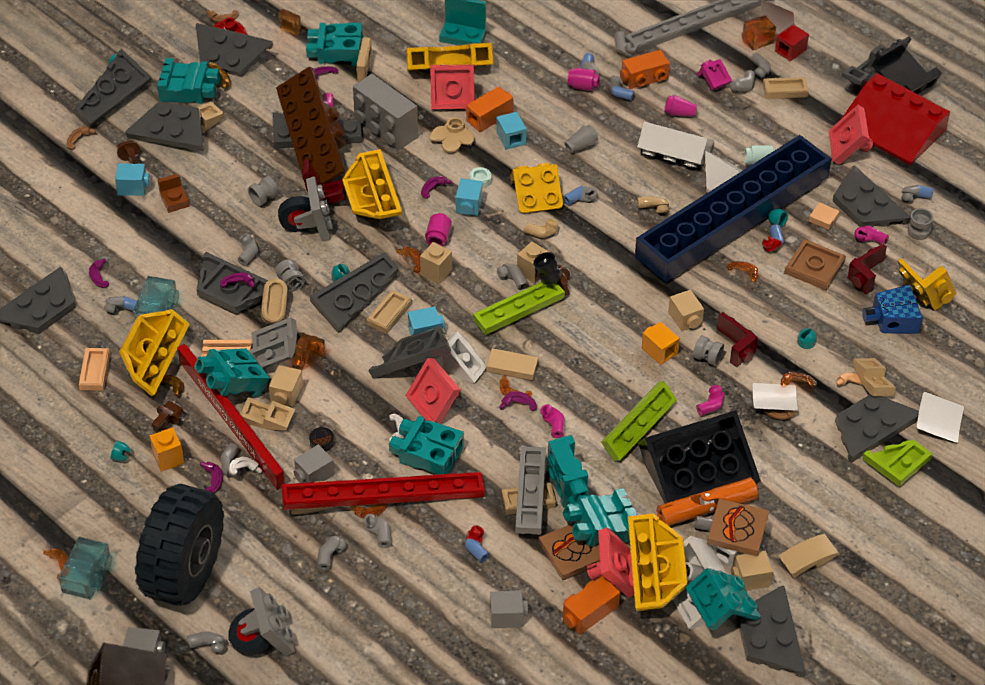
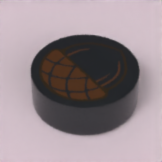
(323, 437)

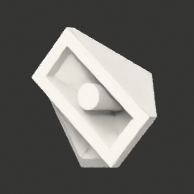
(718, 171)
(463, 359)

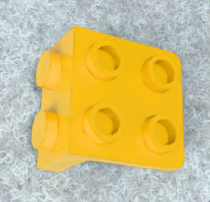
(537, 188)
(933, 290)

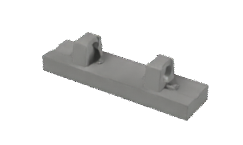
(530, 490)

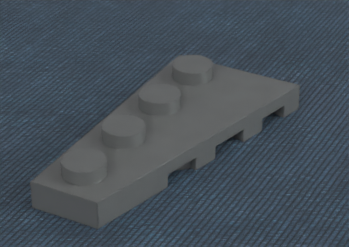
(112, 88)
(283, 140)
(352, 292)

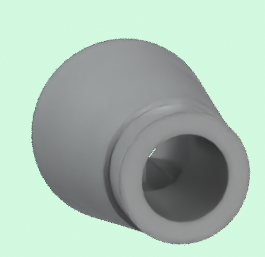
(581, 139)

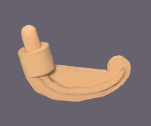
(848, 376)

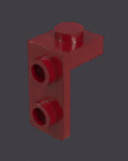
(333, 191)
(859, 268)
(745, 339)

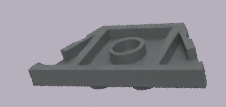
(229, 49)
(170, 125)
(867, 202)
(235, 295)
(40, 304)
(412, 351)
(872, 423)
(773, 636)

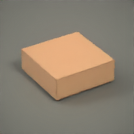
(824, 216)

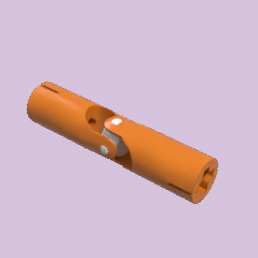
(689, 507)

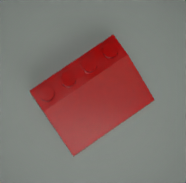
(899, 118)

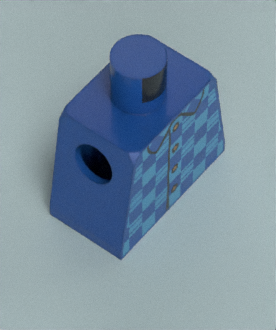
(895, 311)

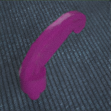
(325, 69)
(431, 183)
(95, 274)
(238, 277)
(520, 397)
(216, 475)

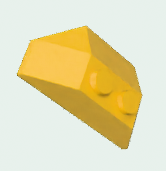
(370, 187)
(152, 347)
(656, 561)

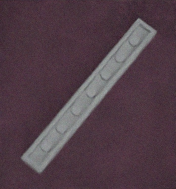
(689, 22)

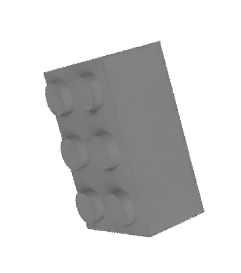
(385, 112)

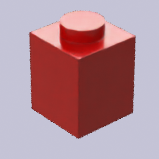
(791, 42)

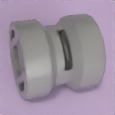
(264, 190)
(920, 224)
(289, 273)
(708, 350)

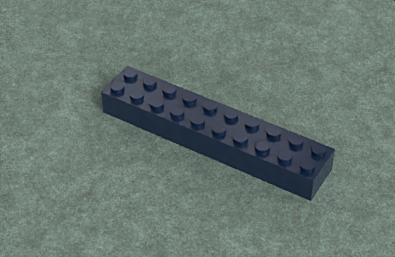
(732, 208)

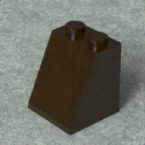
(127, 667)

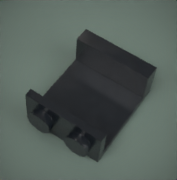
(902, 68)

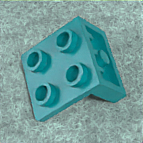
(464, 22)
(721, 596)

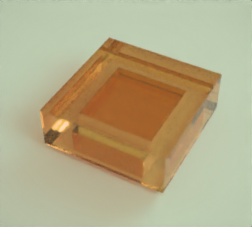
(290, 22)

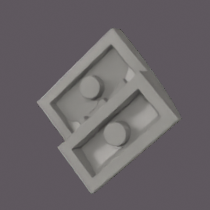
(274, 343)

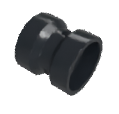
(547, 267)

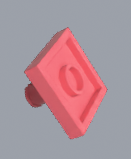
(452, 86)
(849, 135)
(433, 391)
(614, 562)

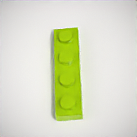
(517, 306)
(639, 421)

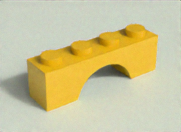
(422, 57)

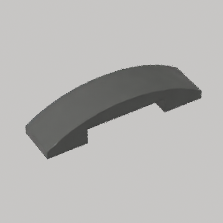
(863, 72)

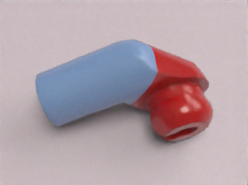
(775, 240)
(473, 543)

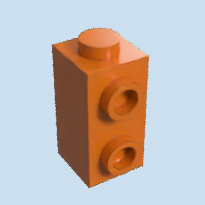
(645, 69)
(484, 111)
(590, 605)

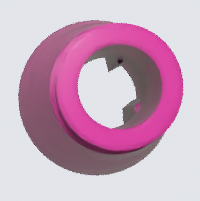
(679, 107)

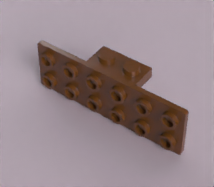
(312, 125)

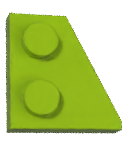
(899, 461)

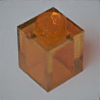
(758, 32)

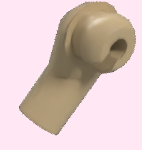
(652, 201)
(541, 231)

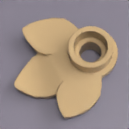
(452, 135)

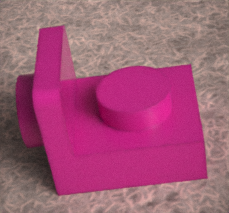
(715, 74)

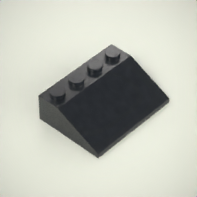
(698, 457)

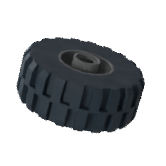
(179, 544)

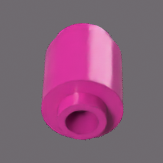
(583, 79)
(438, 229)

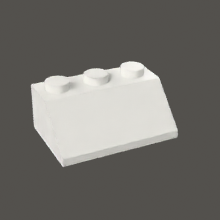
(674, 144)
(698, 557)

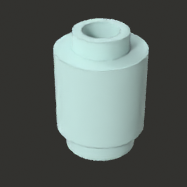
(756, 153)

